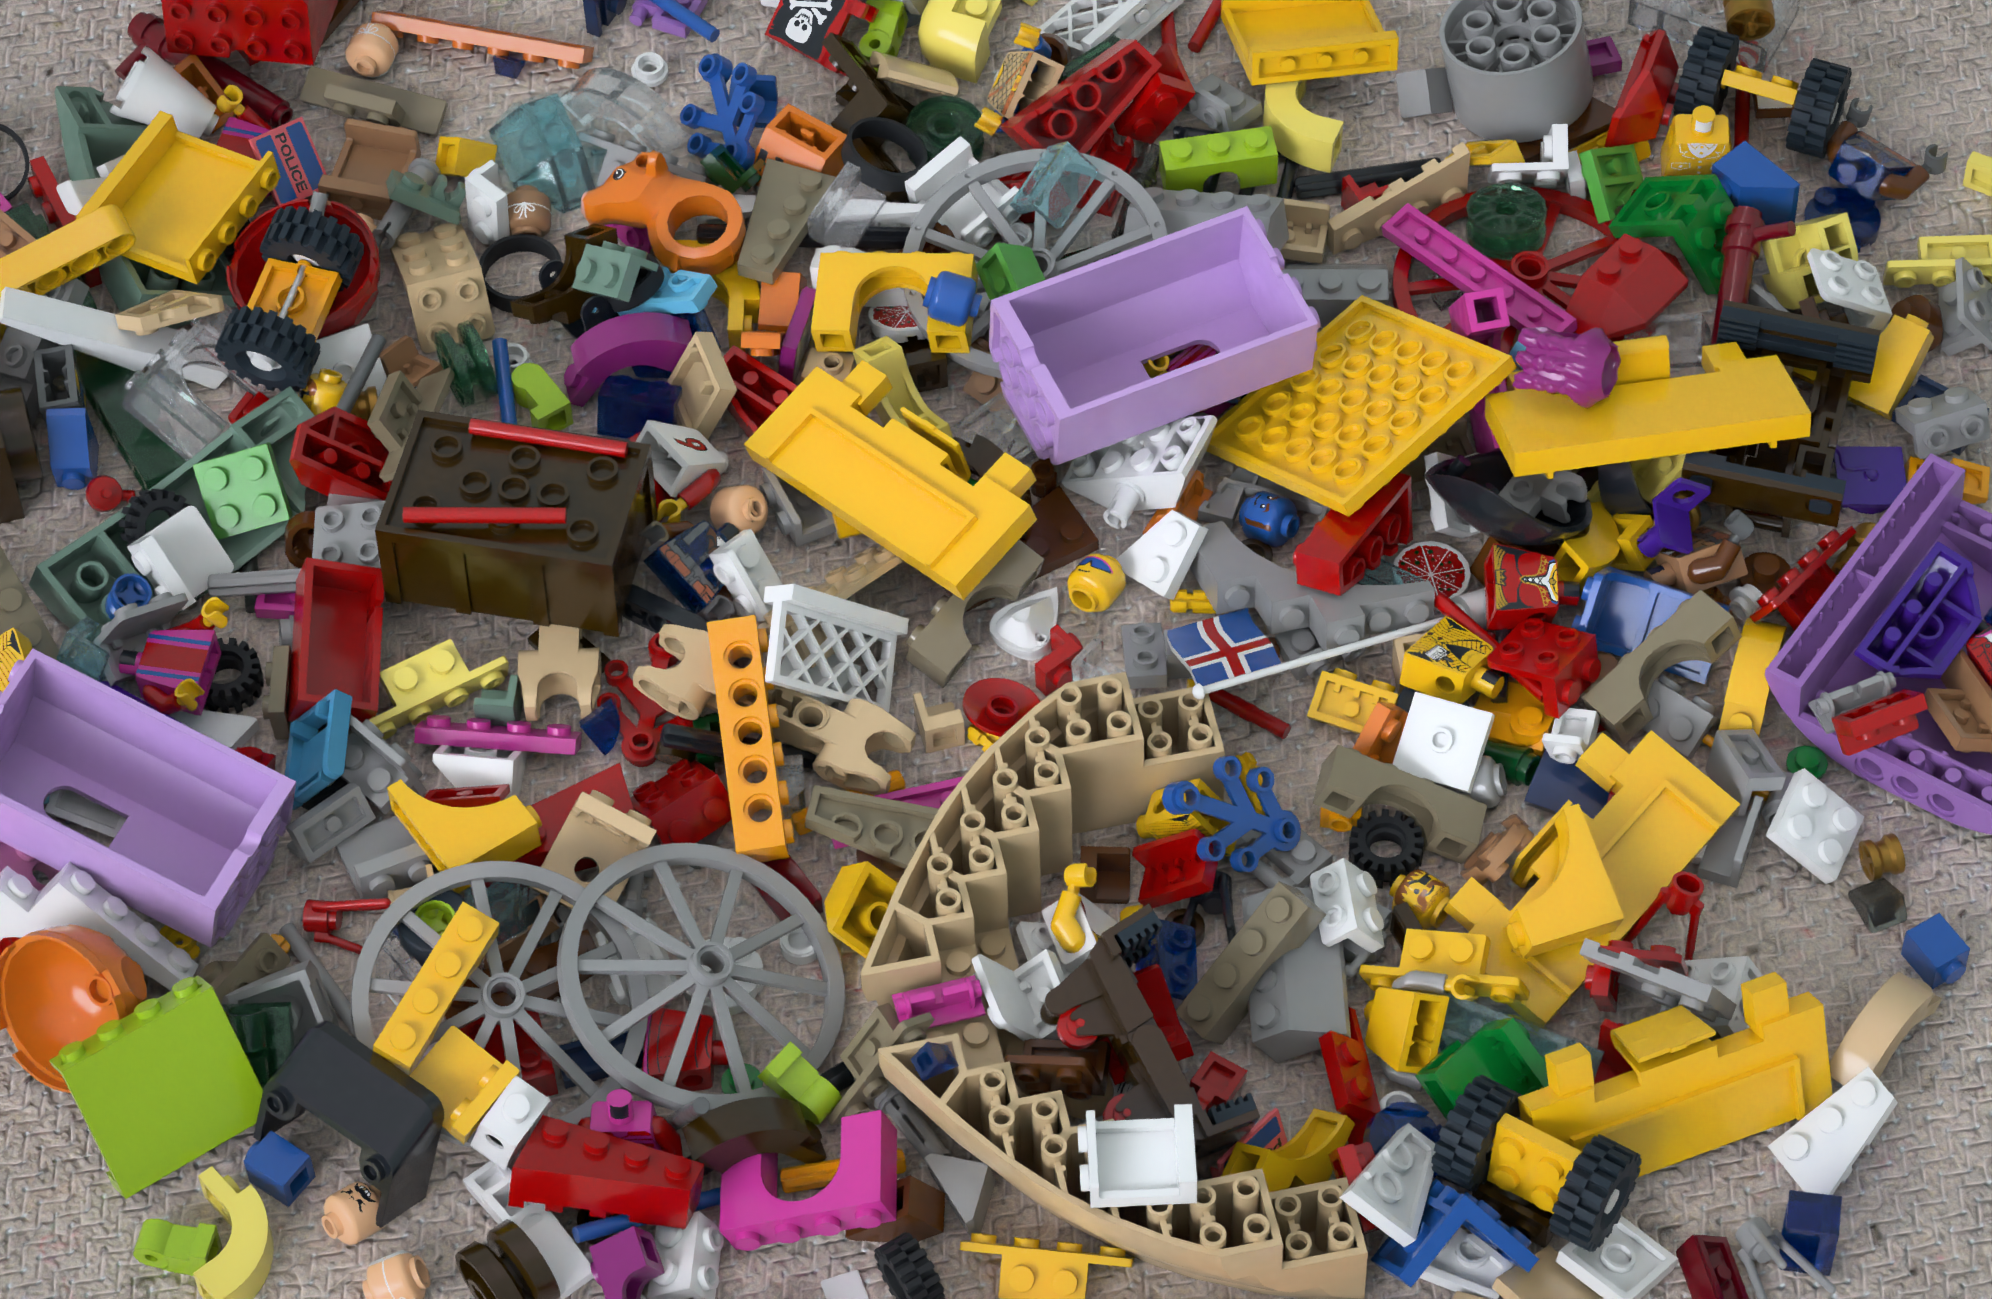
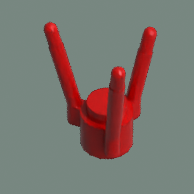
(1680, 899)
(326, 916)

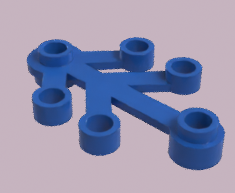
(717, 71)
(1240, 814)

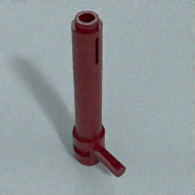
(150, 32)
(1740, 251)

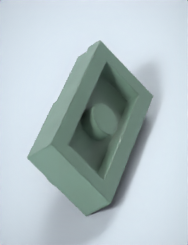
(433, 200)

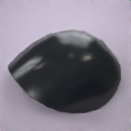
(1472, 491)

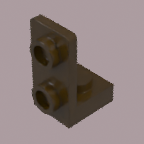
(926, 368)

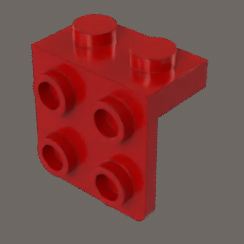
(1158, 100)
(1553, 655)
(684, 803)
(1603, 981)

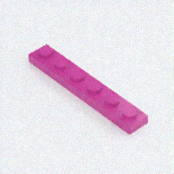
(1472, 270)

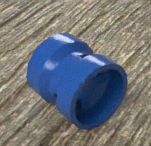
(129, 589)

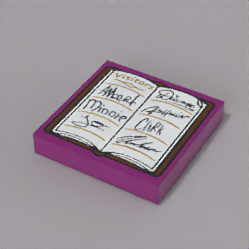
(797, 336)

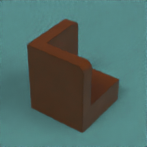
(1113, 874)

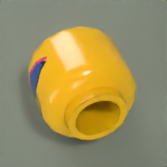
(1096, 583)

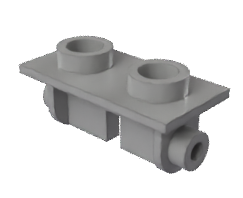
(1850, 698)

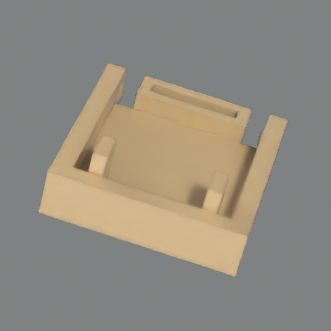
(704, 384)

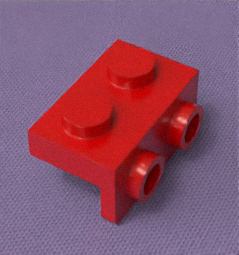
(1174, 869)

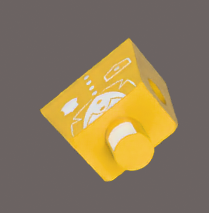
(1695, 143)

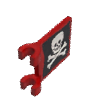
(807, 23)

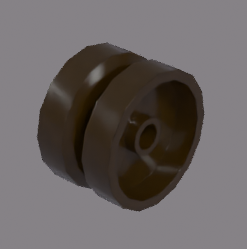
(506, 1267)

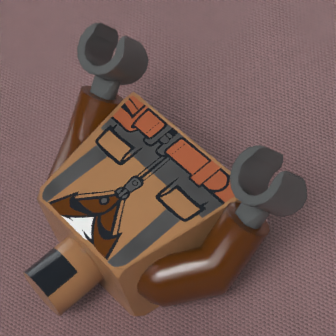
(1714, 556)

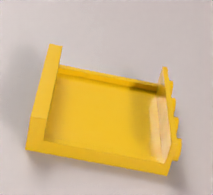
(1308, 39)
(183, 197)

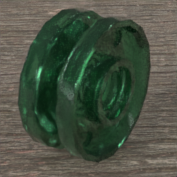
(942, 121)
(1506, 220)
(469, 363)

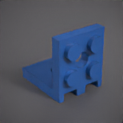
(1441, 1218)

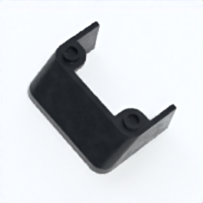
(365, 1101)

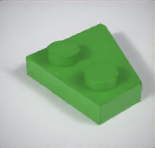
(1610, 178)

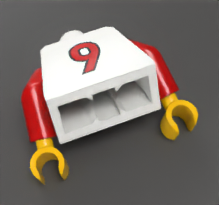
(682, 465)

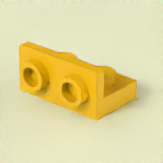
(1346, 702)

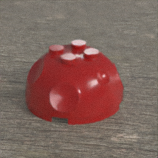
(349, 305)

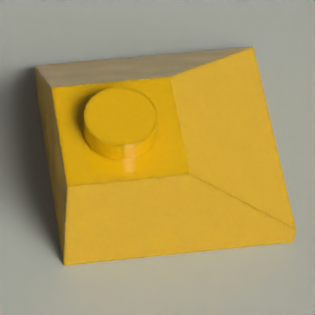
(858, 905)

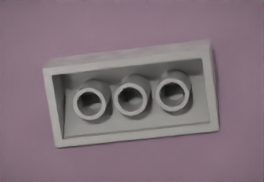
(1191, 207)
(1336, 286)
(1298, 994)

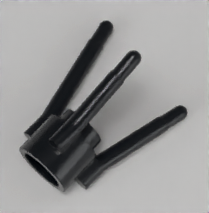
(1215, 903)

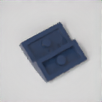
(1559, 782)

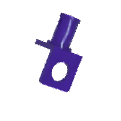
(1672, 519)

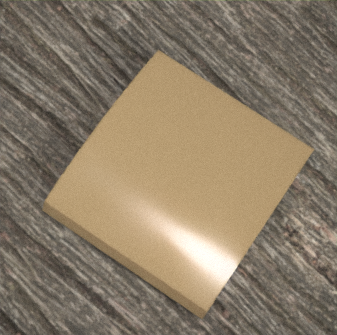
(914, 74)

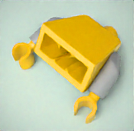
(1409, 1022)

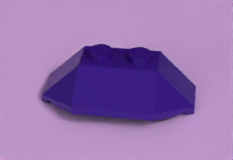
(1926, 619)

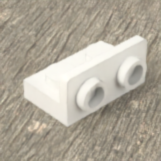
(746, 573)

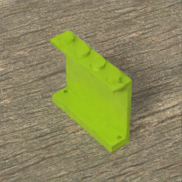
(162, 1084)

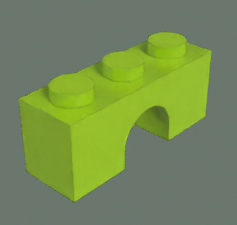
(1192, 160)

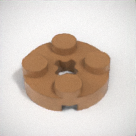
(1489, 858)

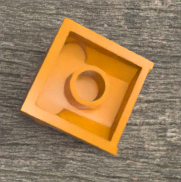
(1519, 720)

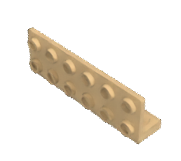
(842, 583)

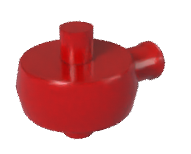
(105, 493)

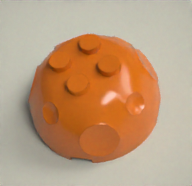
(61, 990)

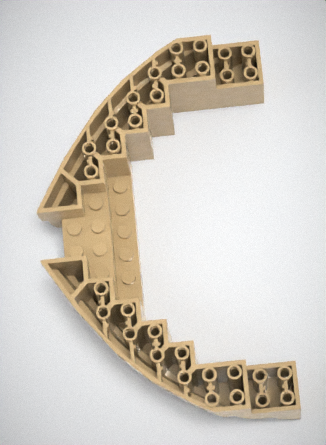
(1067, 769)

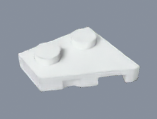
(1164, 553)

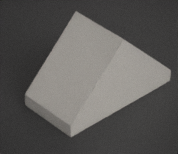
(966, 1187)

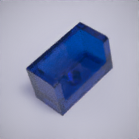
(1812, 1228)

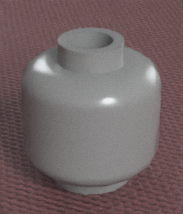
(1489, 783)

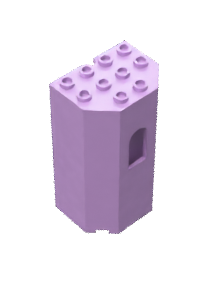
(1080, 338)
(193, 808)

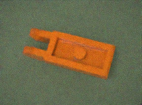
(763, 342)

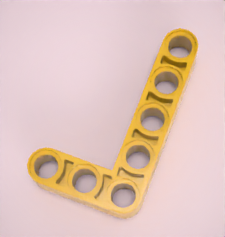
(67, 253)

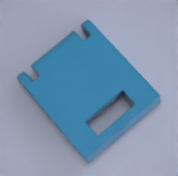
(320, 757)

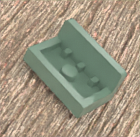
(611, 270)

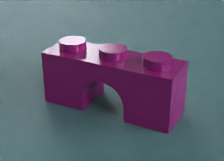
(625, 1263)

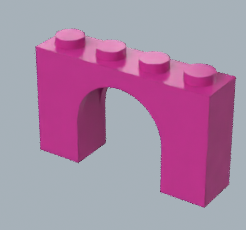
(1483, 319)
(857, 1196)

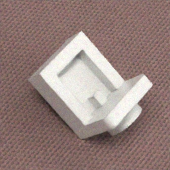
(1571, 735)

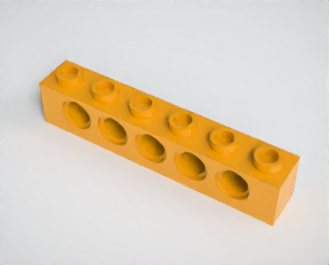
(728, 642)

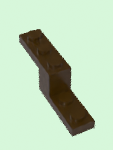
(872, 100)

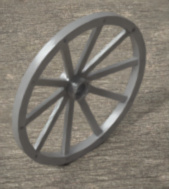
(1008, 164)
(511, 872)
(694, 977)

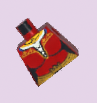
(1523, 587)

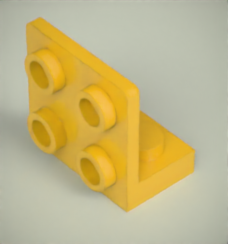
(463, 1080)

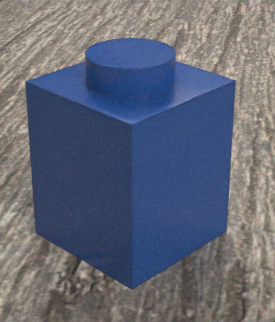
(1935, 951)
(279, 1168)

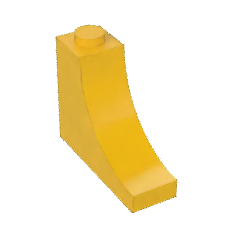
(1897, 361)
(467, 834)
(1578, 901)

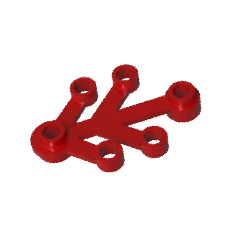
(645, 707)

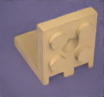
(596, 833)

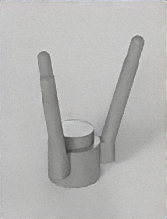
(1763, 1244)

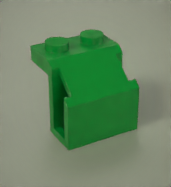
(1496, 1051)

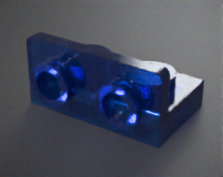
(629, 403)
(1176, 955)

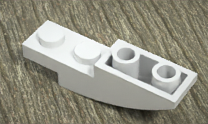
(568, 1264)

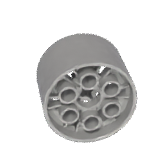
(1516, 65)

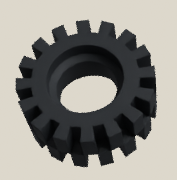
(143, 506)
(245, 686)
(1386, 829)
(908, 1269)

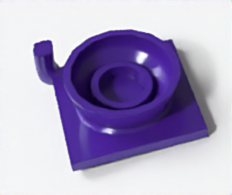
(1871, 475)

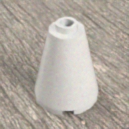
(158, 87)

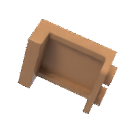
(366, 163)

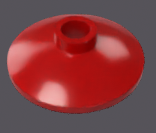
(997, 704)

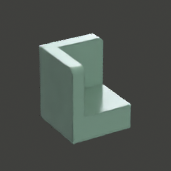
(500, 705)

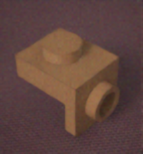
(405, 357)

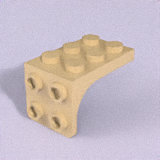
(442, 283)

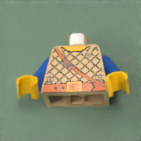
(1020, 80)

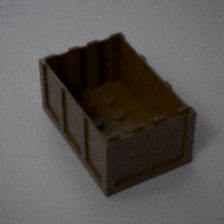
(529, 572)

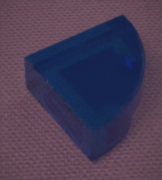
(603, 726)

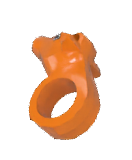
(653, 198)

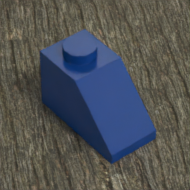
(72, 447)

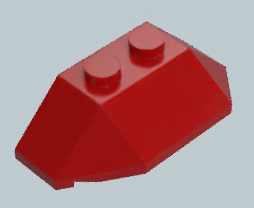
(1647, 93)
(1626, 288)
(339, 456)

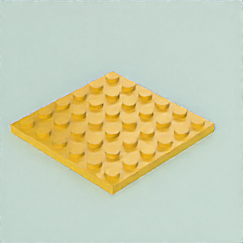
(1364, 410)

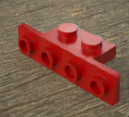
(1803, 586)
(1350, 1077)

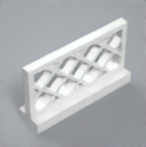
(1124, 20)
(846, 617)

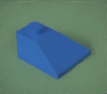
(1758, 183)

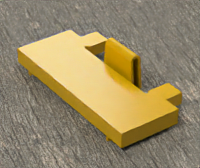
(1650, 412)
(893, 480)
(1644, 836)
(1689, 1089)

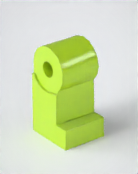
(887, 30)
(542, 397)
(799, 1081)
(176, 1246)

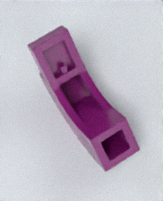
(622, 343)

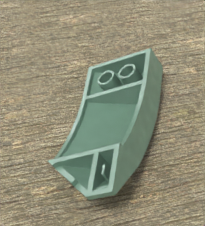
(91, 139)
(82, 574)

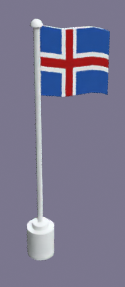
(1235, 651)

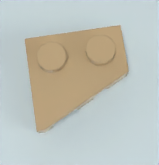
(167, 310)

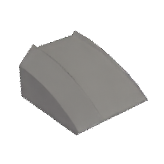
(294, 984)

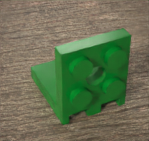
(1690, 211)

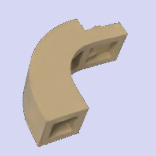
(1882, 1026)

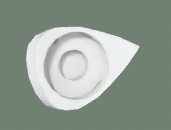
(1024, 622)

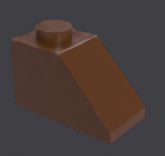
(918, 1212)

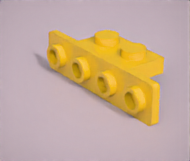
(1451, 955)
(1044, 1272)

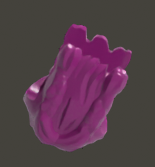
(1568, 364)

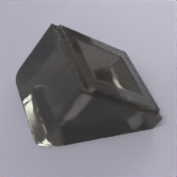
(1879, 905)

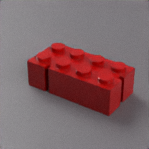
(332, 639)

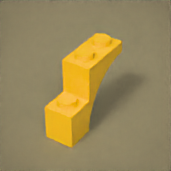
(1300, 1160)

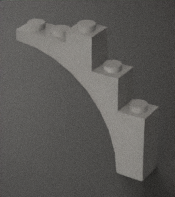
(1242, 579)

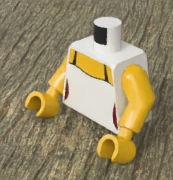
(1076, 921)

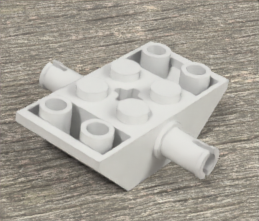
(1142, 470)

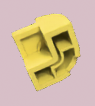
(956, 35)
(1789, 270)

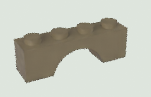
(1694, 632)
(943, 644)
(1448, 819)
(1222, 994)

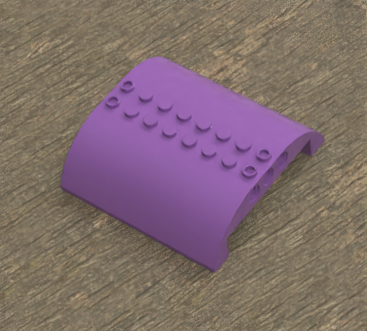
(1822, 658)

